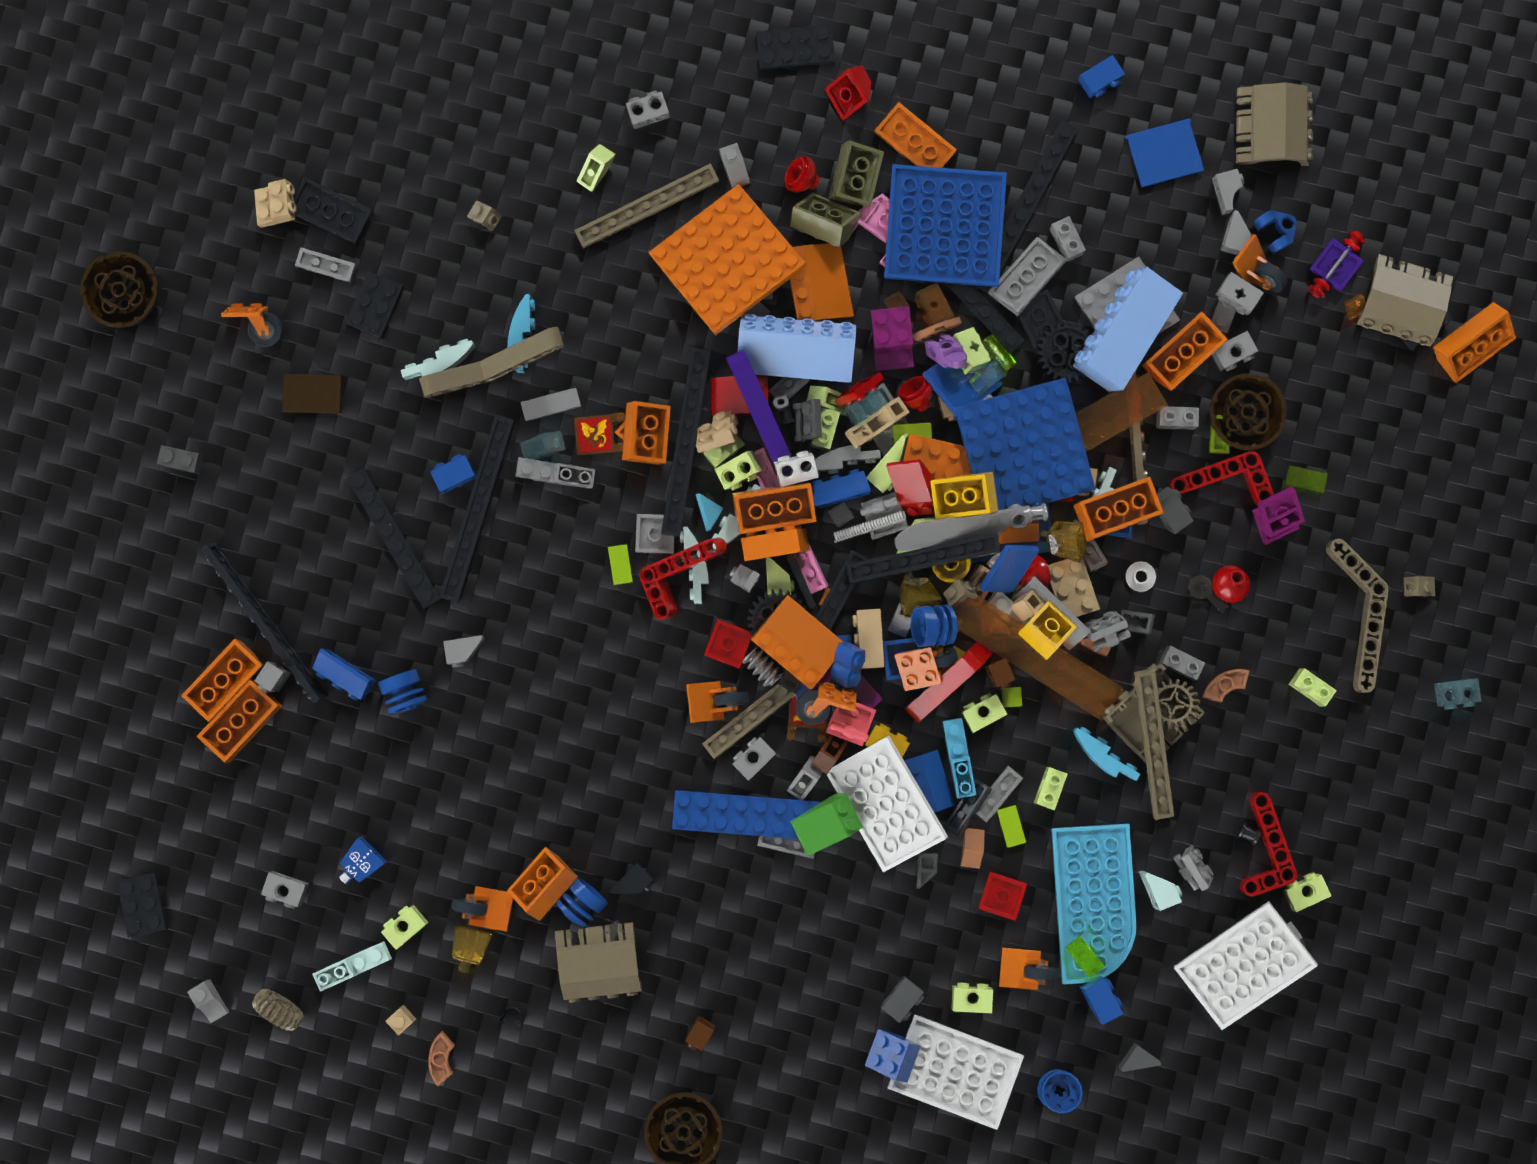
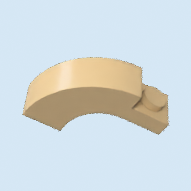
(877, 423)

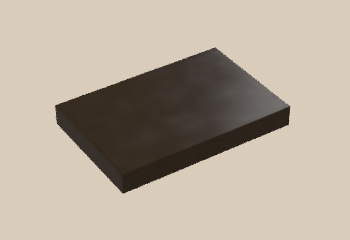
(312, 394)

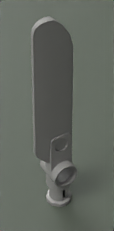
(964, 527)

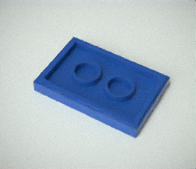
(1009, 568)

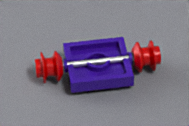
(1336, 264)

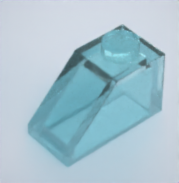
(987, 377)
(543, 445)

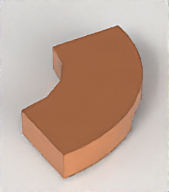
(936, 329)
(1225, 683)
(439, 1058)

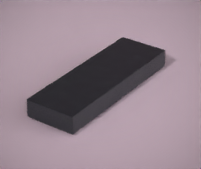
(799, 582)
(967, 809)

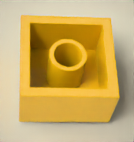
(1047, 630)

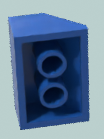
(840, 489)
(343, 674)
(931, 779)

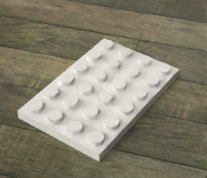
(888, 803)
(1245, 965)
(959, 1072)

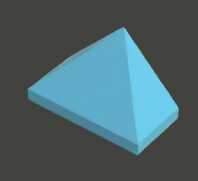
(709, 510)

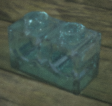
(866, 407)
(1457, 690)

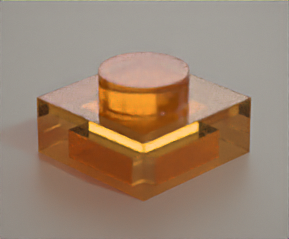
(895, 300)
(1355, 306)

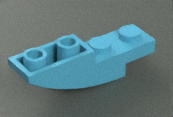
(522, 324)
(1097, 752)
(959, 758)

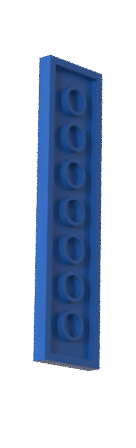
(737, 814)

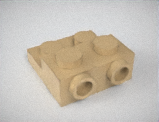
(275, 203)
(719, 433)

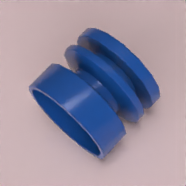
(933, 625)
(402, 691)
(581, 903)
(1070, 1095)

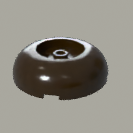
(100, 279)
(1264, 397)
(669, 1110)

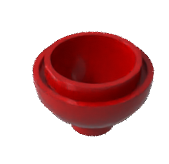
(801, 175)
(916, 393)
(1039, 570)
(1227, 588)

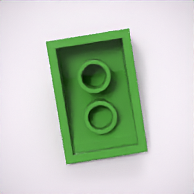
(826, 823)

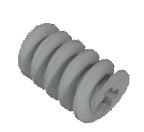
(762, 667)

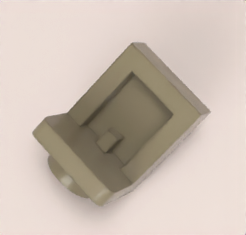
(484, 215)
(1419, 586)
(959, 592)

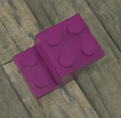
(892, 338)
(1278, 515)

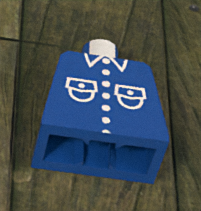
(360, 861)

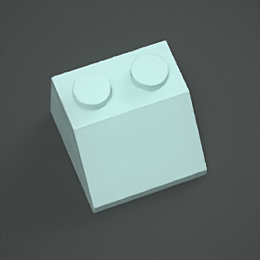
(1161, 892)

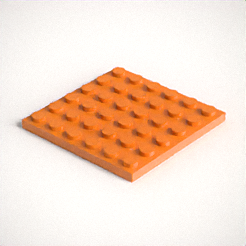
(727, 259)

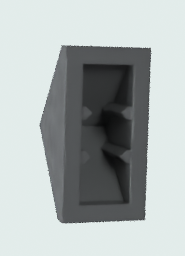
(1138, 621)
(1138, 1059)

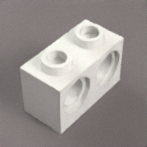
(796, 474)

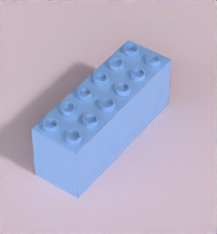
(1127, 329)
(798, 347)

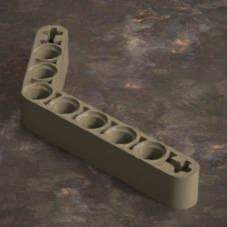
(493, 366)
(1368, 616)

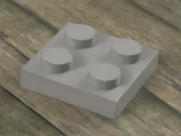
(649, 535)

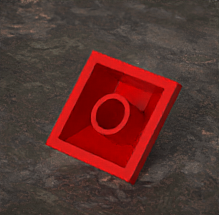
(849, 91)

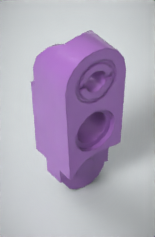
(946, 351)

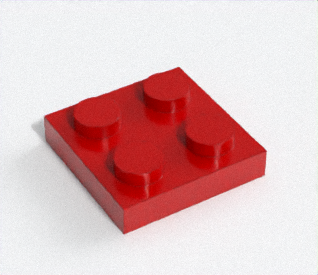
(858, 390)
(728, 644)
(1002, 896)

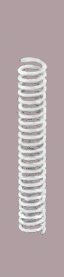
(848, 531)

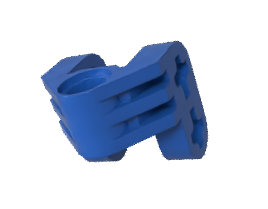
(1287, 234)

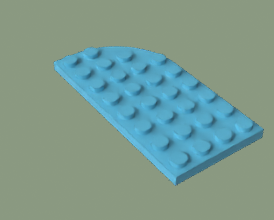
(1094, 895)

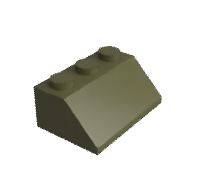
(856, 174)
(824, 219)

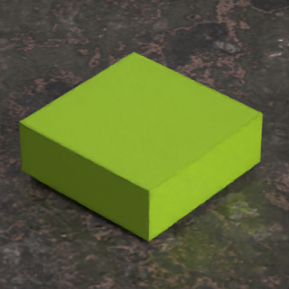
(1011, 697)

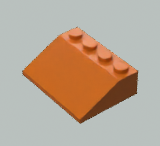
(822, 286)
(798, 642)

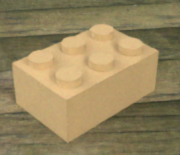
(1073, 586)
(869, 637)

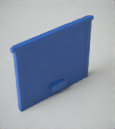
(1165, 153)
(954, 386)

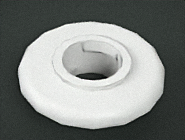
(1131, 576)

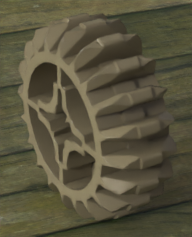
(1182, 707)
(277, 1009)

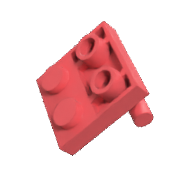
(851, 725)

